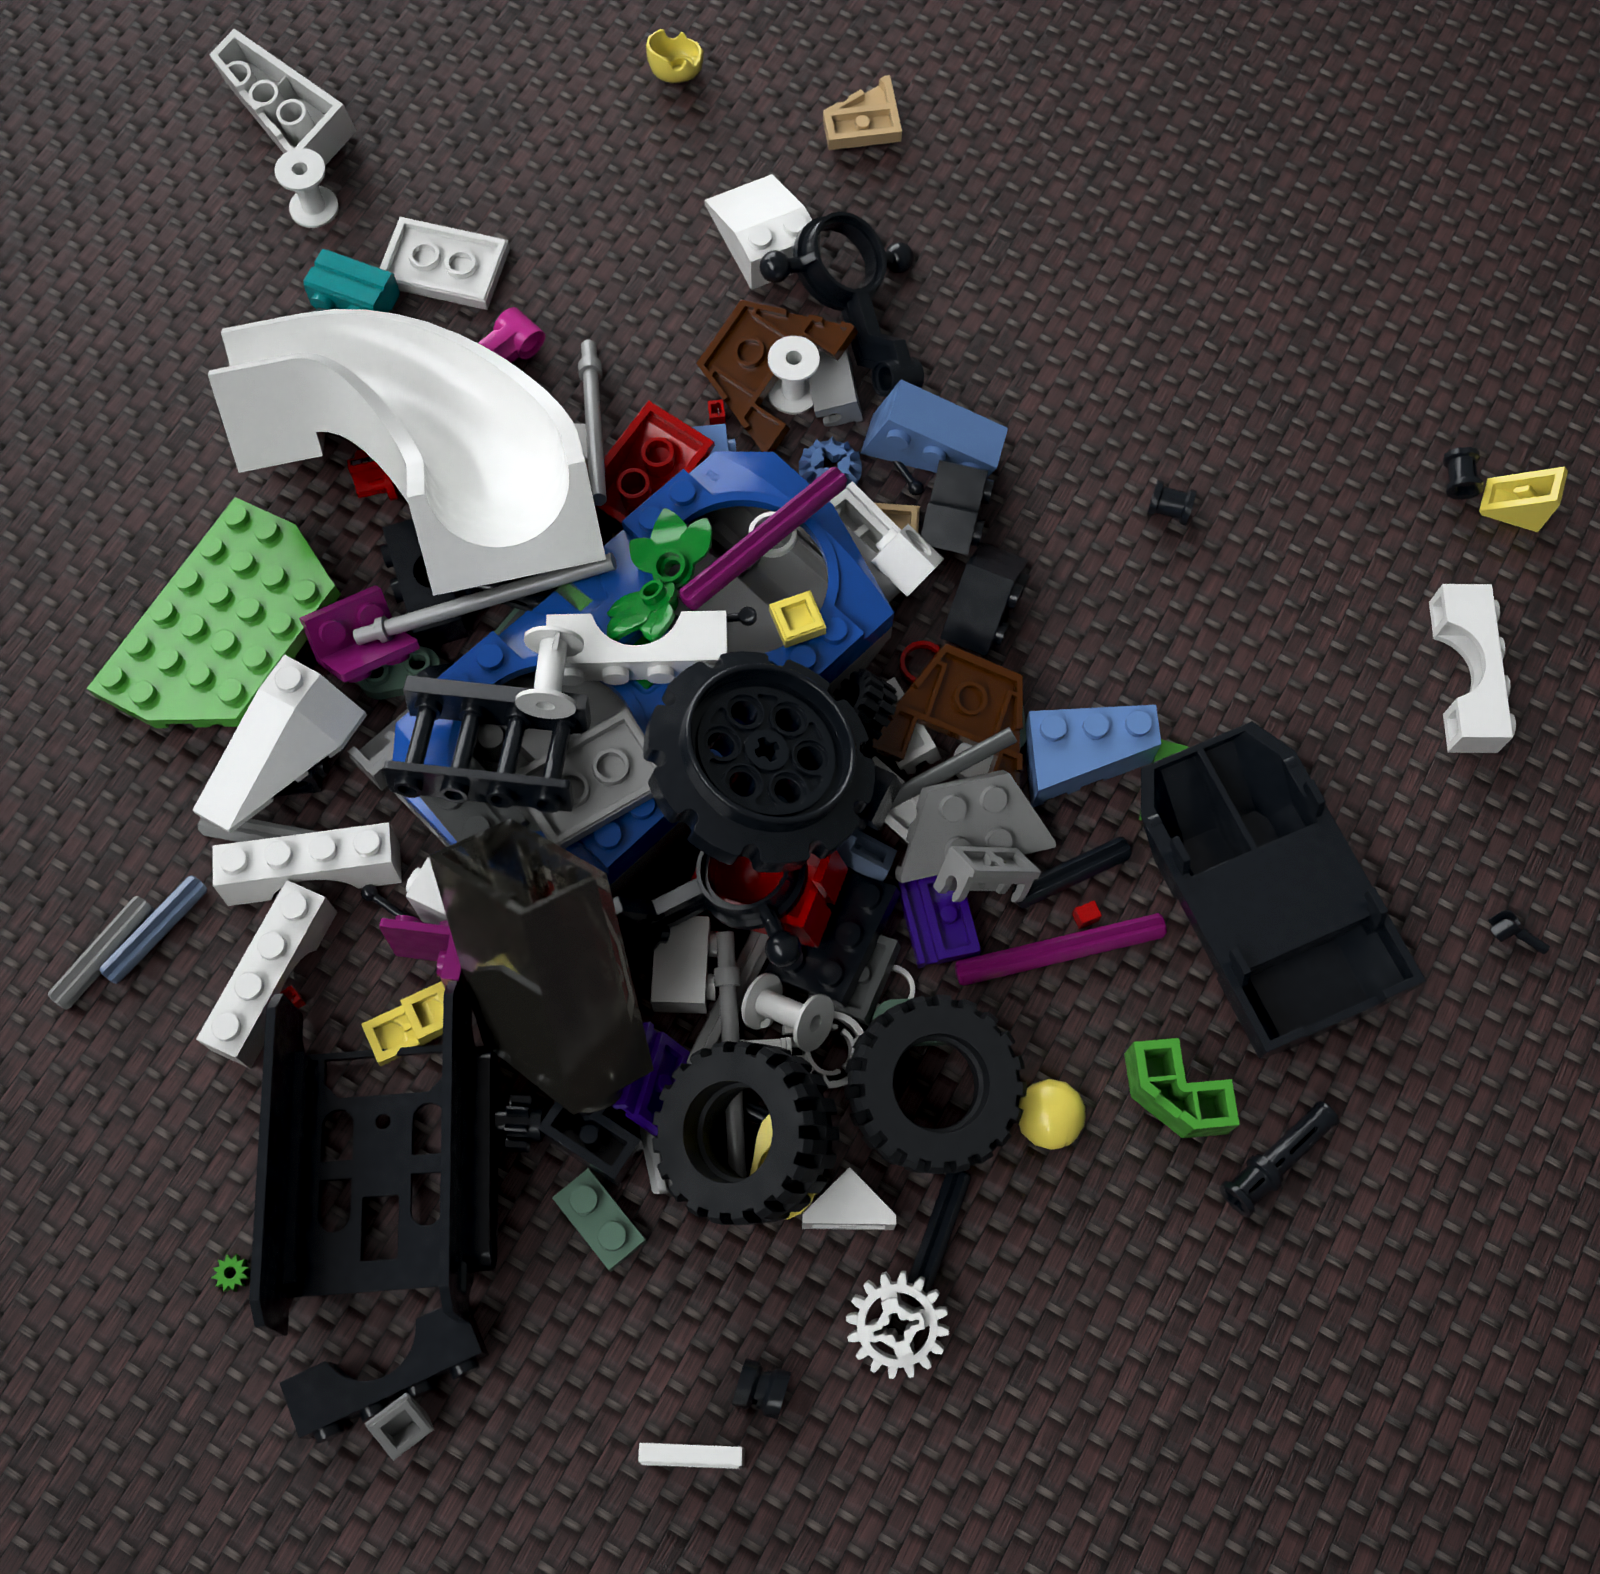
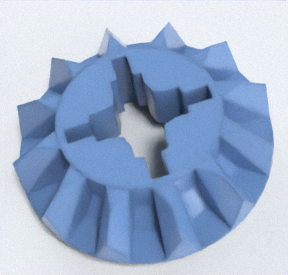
(813, 460)

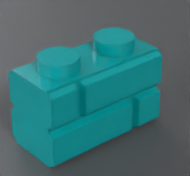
(349, 284)

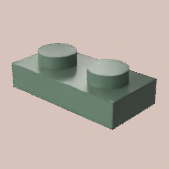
(599, 1220)

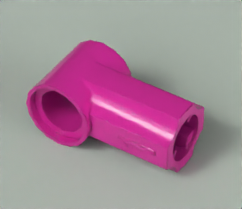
(514, 336)

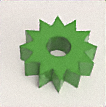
(222, 1273)

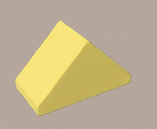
(1524, 497)

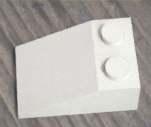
(756, 221)

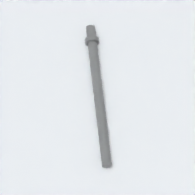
(384, 628)

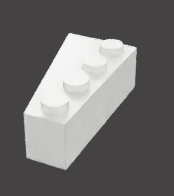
(281, 99)

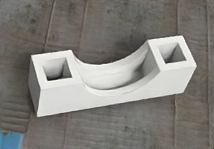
(1467, 621)
(693, 639)
(351, 855)
(285, 936)

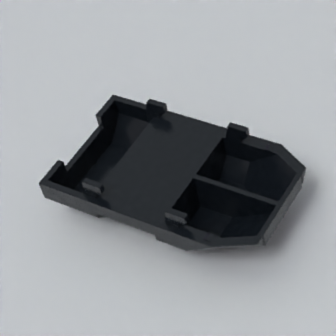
(1272, 889)

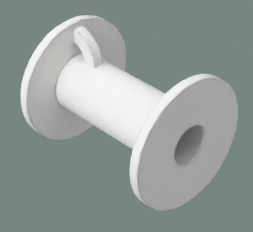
(302, 172)
(793, 362)
(553, 647)
(766, 1004)

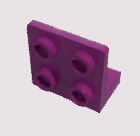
(333, 642)
(424, 941)

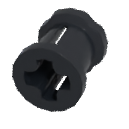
(1463, 473)
(1171, 502)

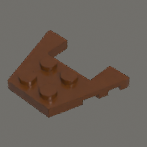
(739, 361)
(962, 700)

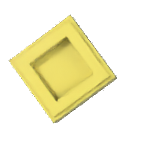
(797, 619)

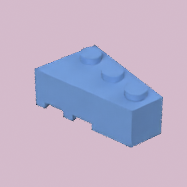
(926, 428)
(1086, 745)

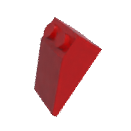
(646, 458)

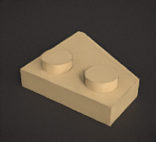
(864, 118)

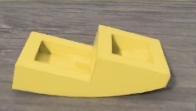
(408, 1025)

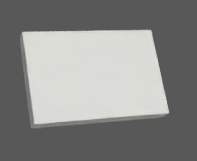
(445, 262)
(691, 1455)

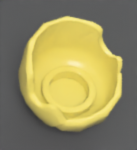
(674, 58)
(1051, 1114)

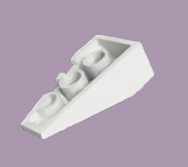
(283, 734)

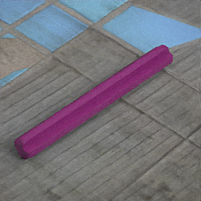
(762, 538)
(1060, 949)

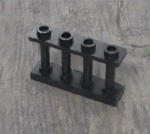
(474, 706)

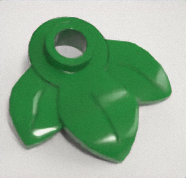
(672, 545)
(645, 610)

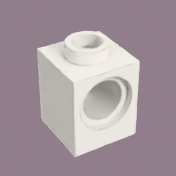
(906, 558)

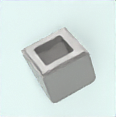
(400, 1425)

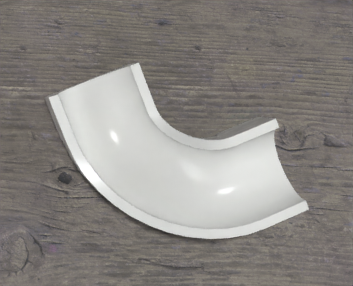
(453, 425)

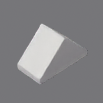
(849, 1206)

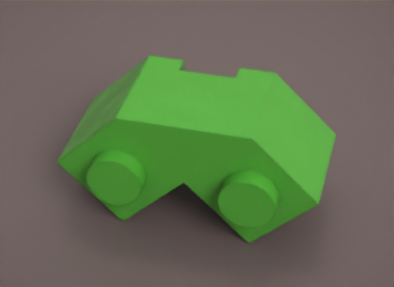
(1161, 1088)

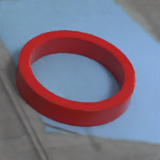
(915, 645)

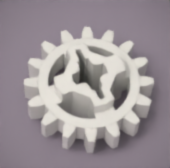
(903, 1345)

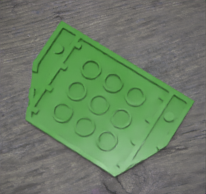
(219, 624)

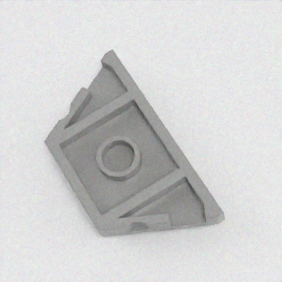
(970, 813)

